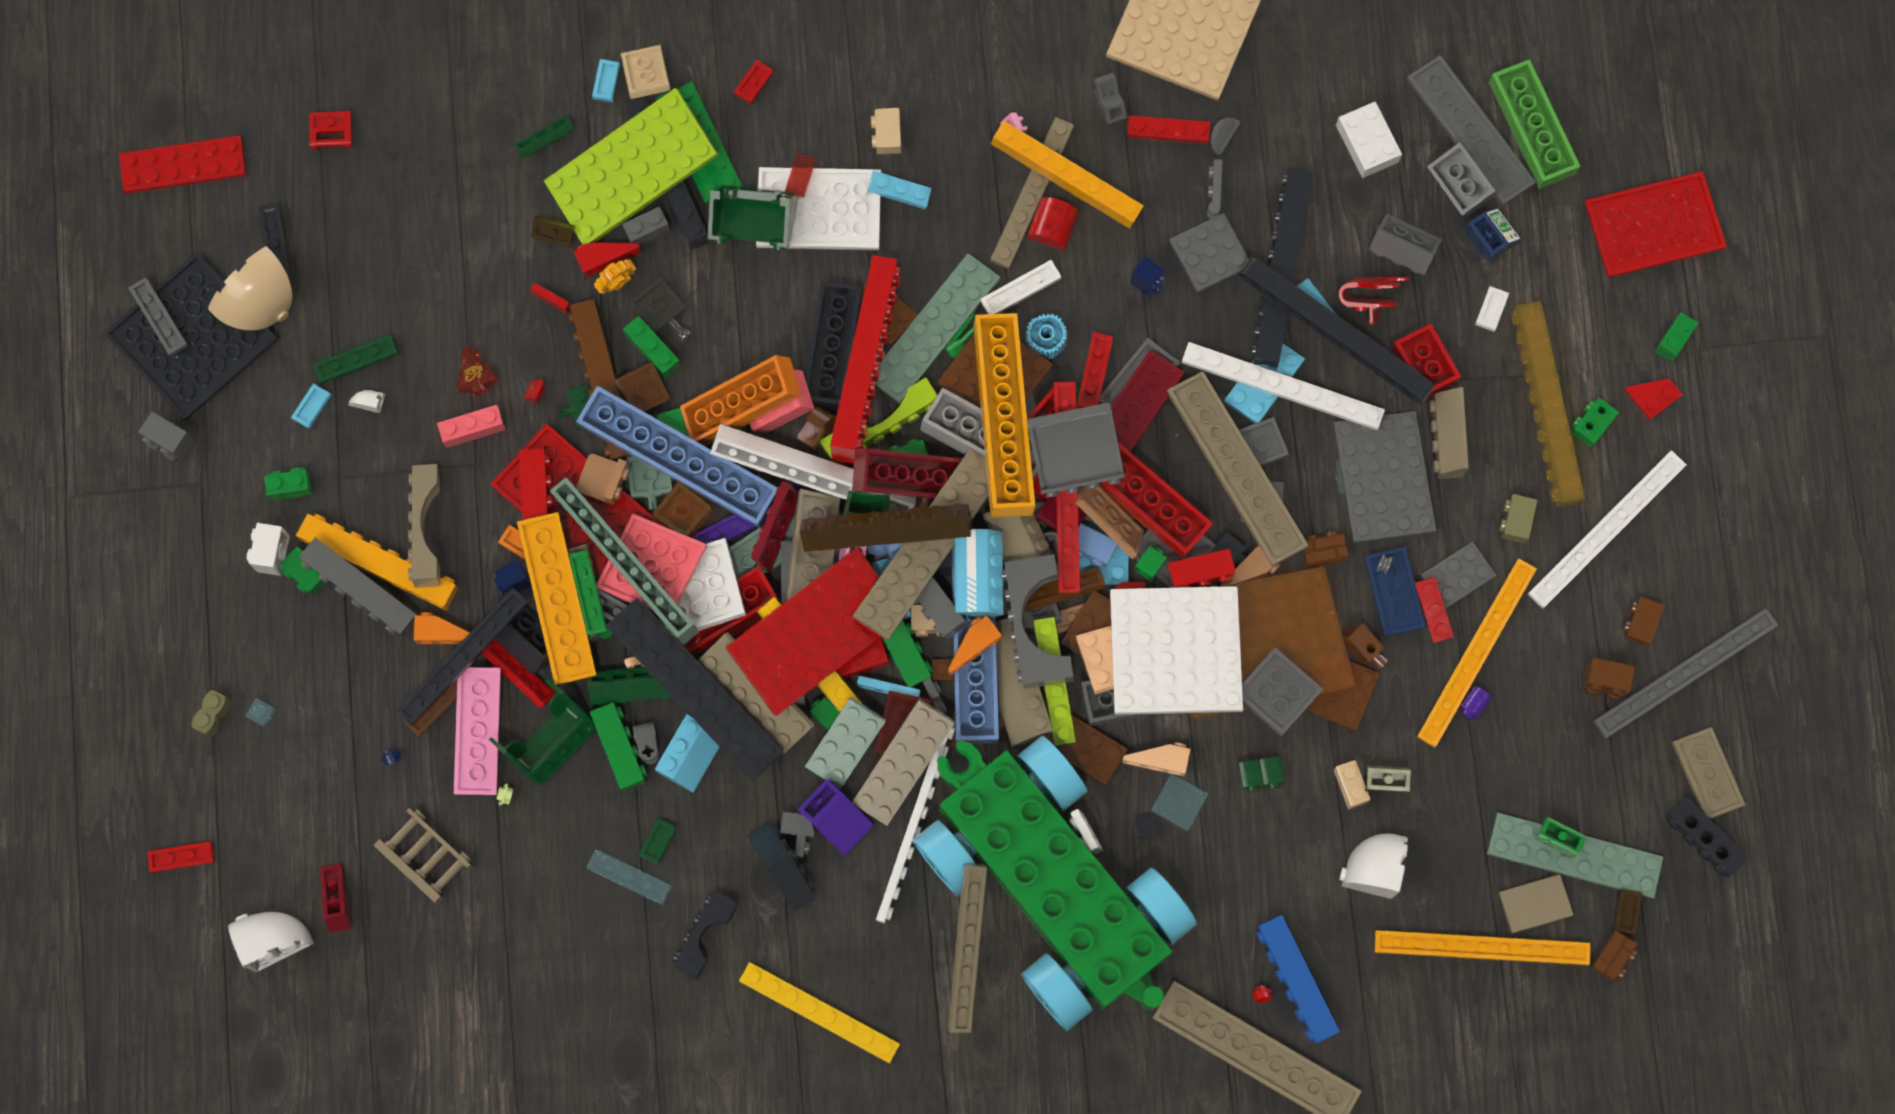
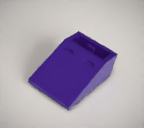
(835, 817)

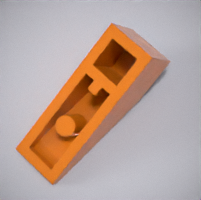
(434, 630)
(977, 640)

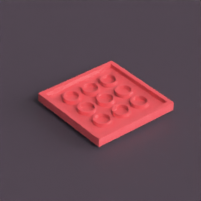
(664, 554)

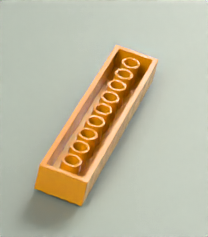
(1004, 415)

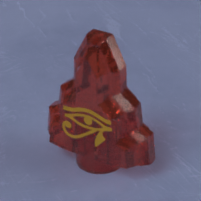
(474, 374)

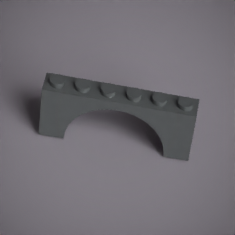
(1036, 666)

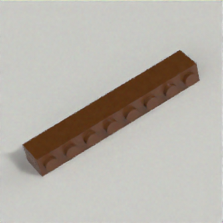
(596, 358)

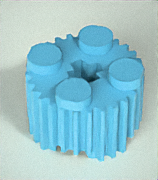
(1045, 325)

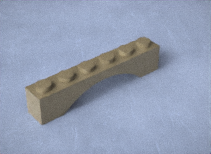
(425, 487)

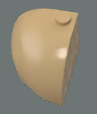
(255, 294)

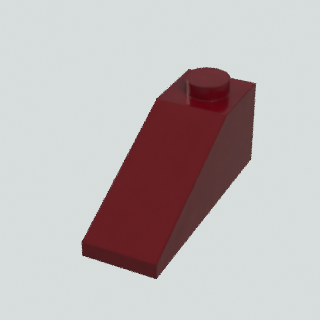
(334, 898)

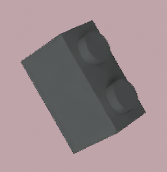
(646, 227)

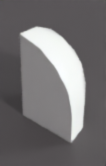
(368, 400)

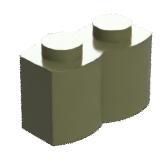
(213, 709)

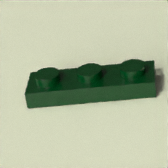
(544, 137)

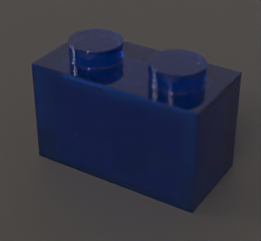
(1147, 277)
(511, 577)

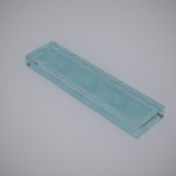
(628, 877)

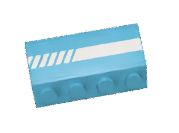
(979, 574)

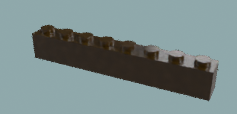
(886, 527)

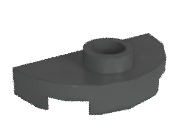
(1223, 133)

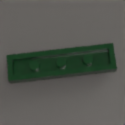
(355, 359)

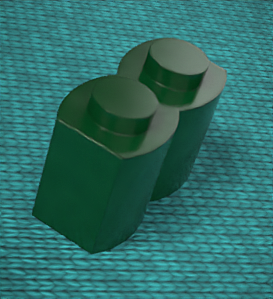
(1261, 774)

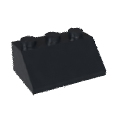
(526, 641)

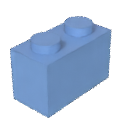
(1095, 546)

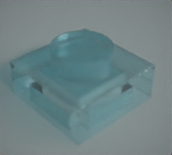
(260, 712)

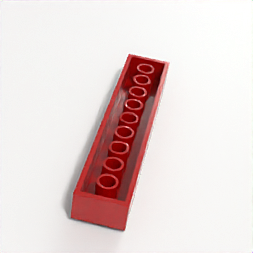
(865, 359)
(1149, 498)

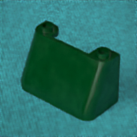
(751, 215)

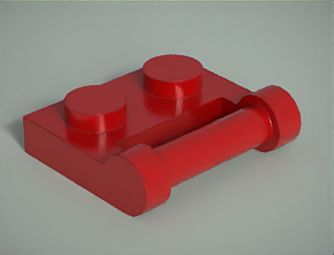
(331, 124)

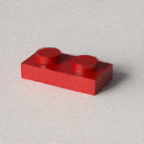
(753, 82)

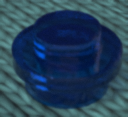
(390, 756)

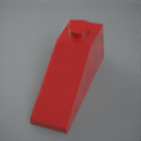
(597, 256)

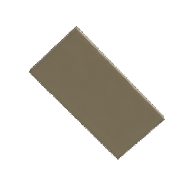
(1708, 773)

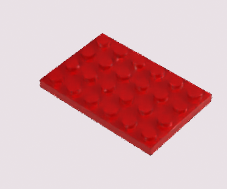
(1655, 224)

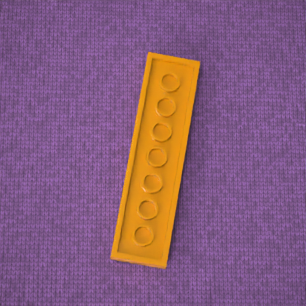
(556, 598)

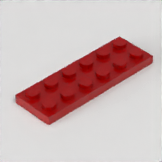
(182, 164)

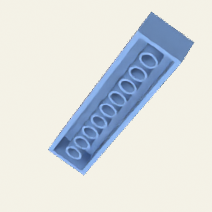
(677, 456)
(975, 689)

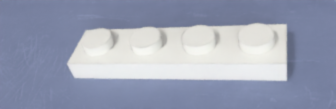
(1021, 288)

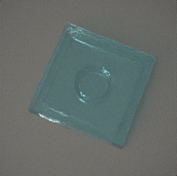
(1179, 802)

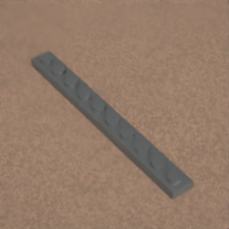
(1685, 673)

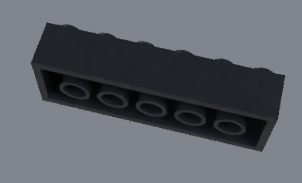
(832, 342)

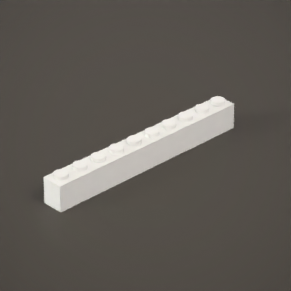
(791, 464)

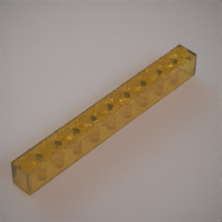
(1548, 404)

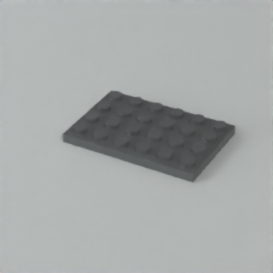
(1384, 478)

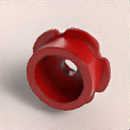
(1262, 994)

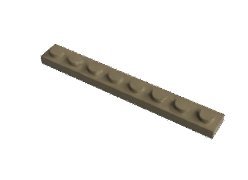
(1029, 199)
(967, 948)

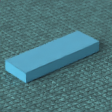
(885, 687)

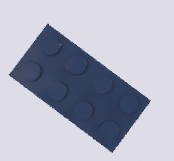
(1395, 593)

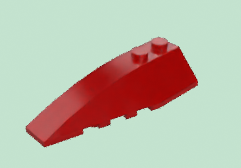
(755, 593)

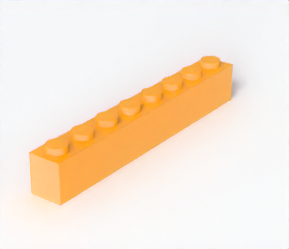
(1066, 174)
(374, 560)

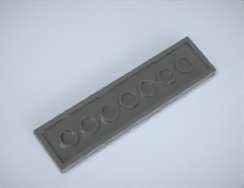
(1468, 124)

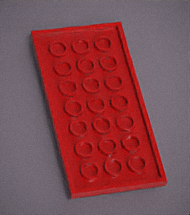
(569, 464)
(807, 634)

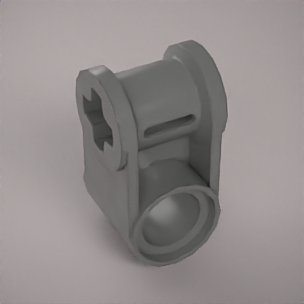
(646, 739)

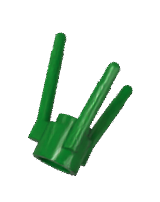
(954, 345)

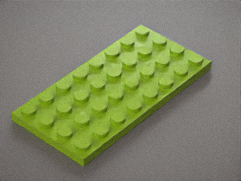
(631, 167)

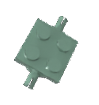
(647, 482)

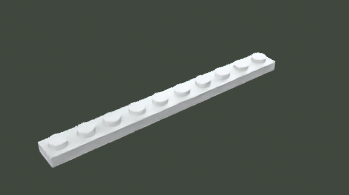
(1283, 386)
(1607, 529)
(913, 830)

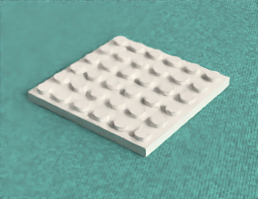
(1176, 650)

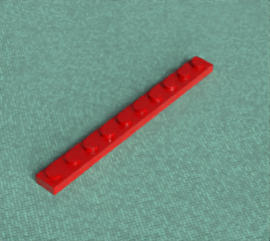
(1067, 509)

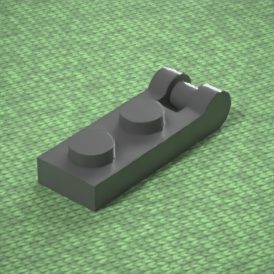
(1214, 191)

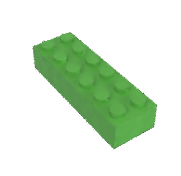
(1534, 124)

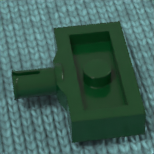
(578, 399)

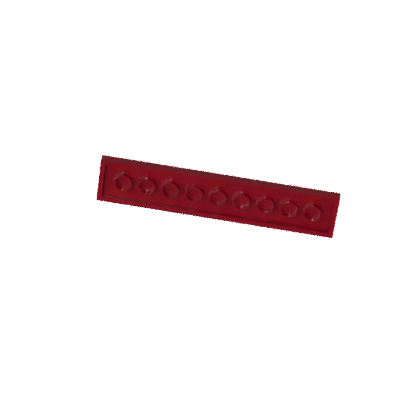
(1131, 413)

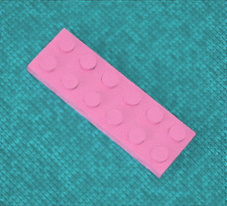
(475, 724)

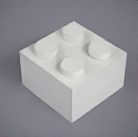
(268, 548)

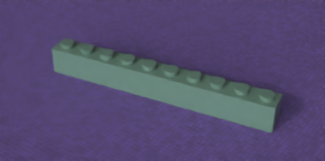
(624, 561)

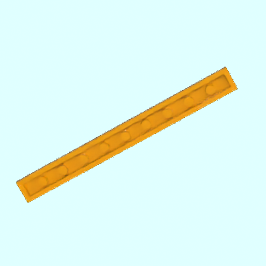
(1476, 653)
(1482, 947)

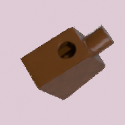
(1357, 641)

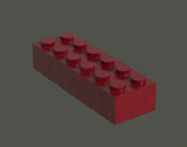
(901, 473)

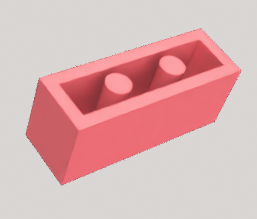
(471, 426)

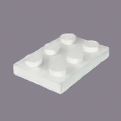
(1082, 826)

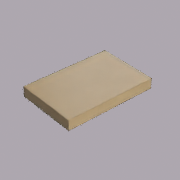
(645, 72)

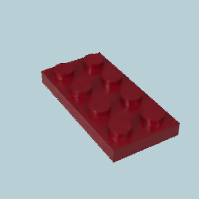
(776, 527)

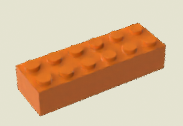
(741, 399)

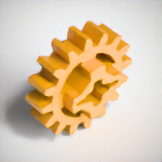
(615, 276)

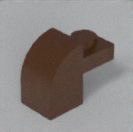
(818, 424)

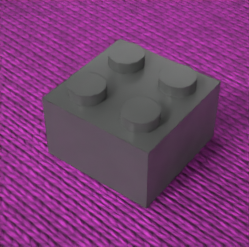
(166, 438)

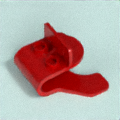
(1362, 303)

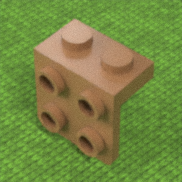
(603, 478)

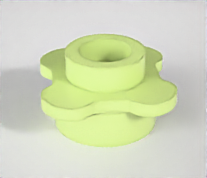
(504, 794)

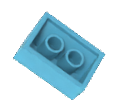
(687, 755)

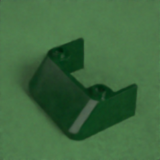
(553, 742)

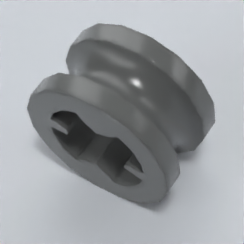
(1384, 564)

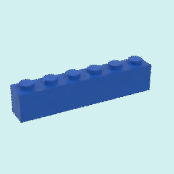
(1297, 979)

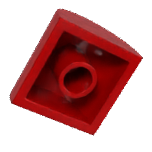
(1053, 223)

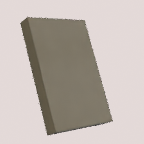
(1535, 904)

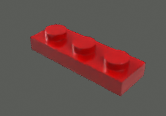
(1434, 609)

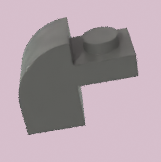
(1109, 98)
(798, 826)

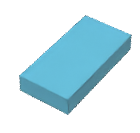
(606, 80)
(311, 406)

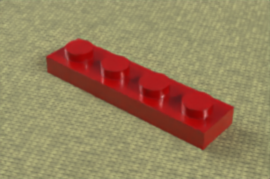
(1168, 129)
(1094, 370)
(518, 674)

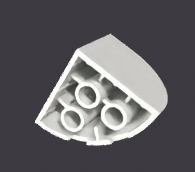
(1376, 865)
(267, 938)

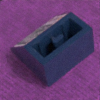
(1492, 234)

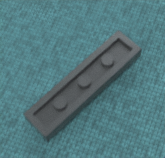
(158, 317)

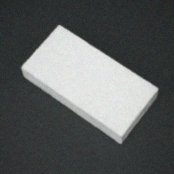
(1492, 309)

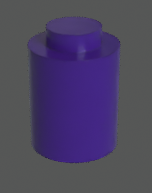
(1475, 703)

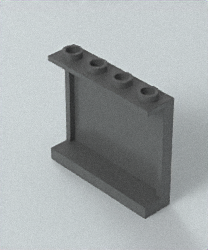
(1076, 449)

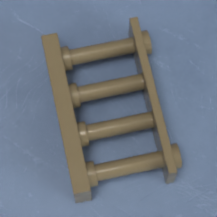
(419, 875)

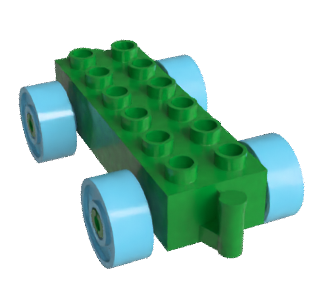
(1055, 880)

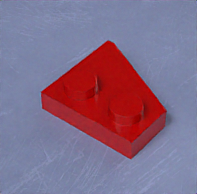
(1653, 396)

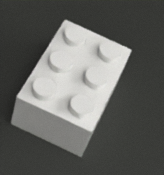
(1368, 139)

